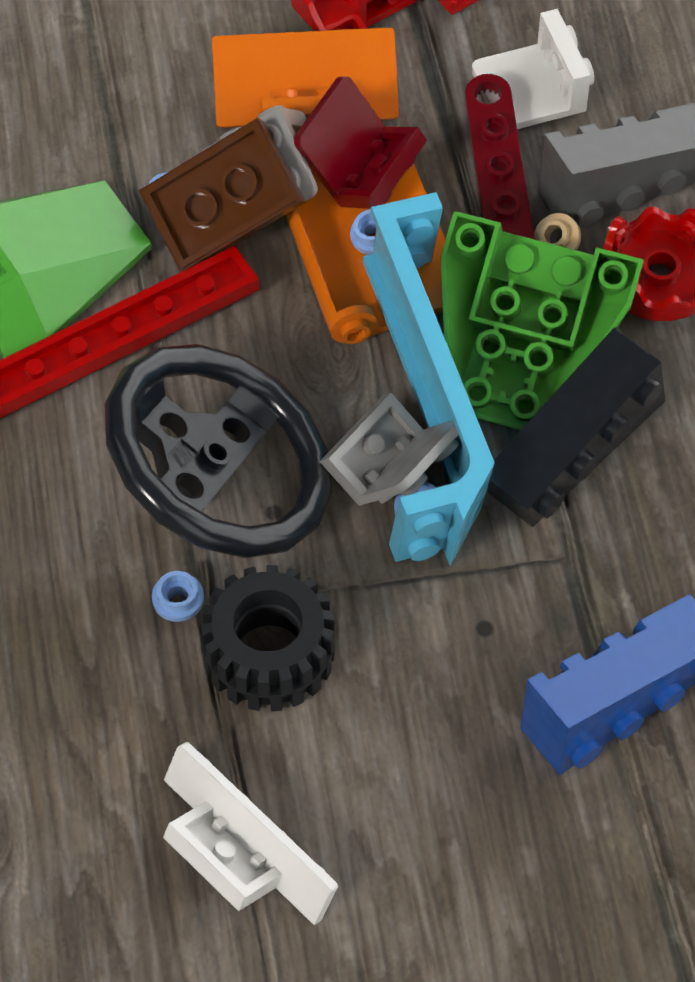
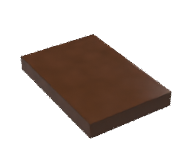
(222, 195)

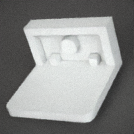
(544, 78)

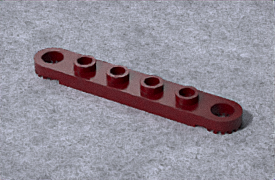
(498, 156)

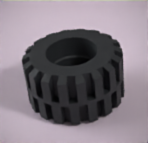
(263, 601)

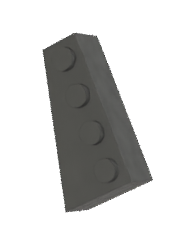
(619, 165)

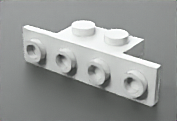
(238, 843)

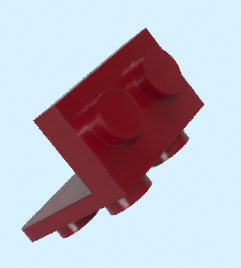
(353, 149)

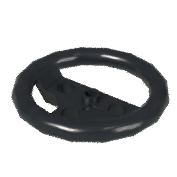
(202, 455)

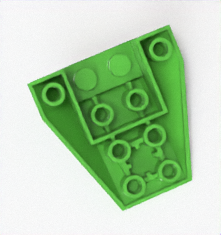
(60, 257)
(525, 313)

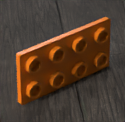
(298, 70)

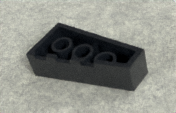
(578, 427)

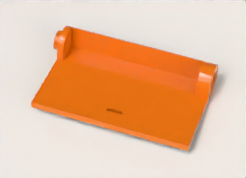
(337, 267)

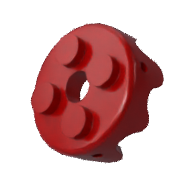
(665, 241)

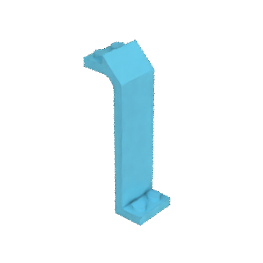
(445, 514)

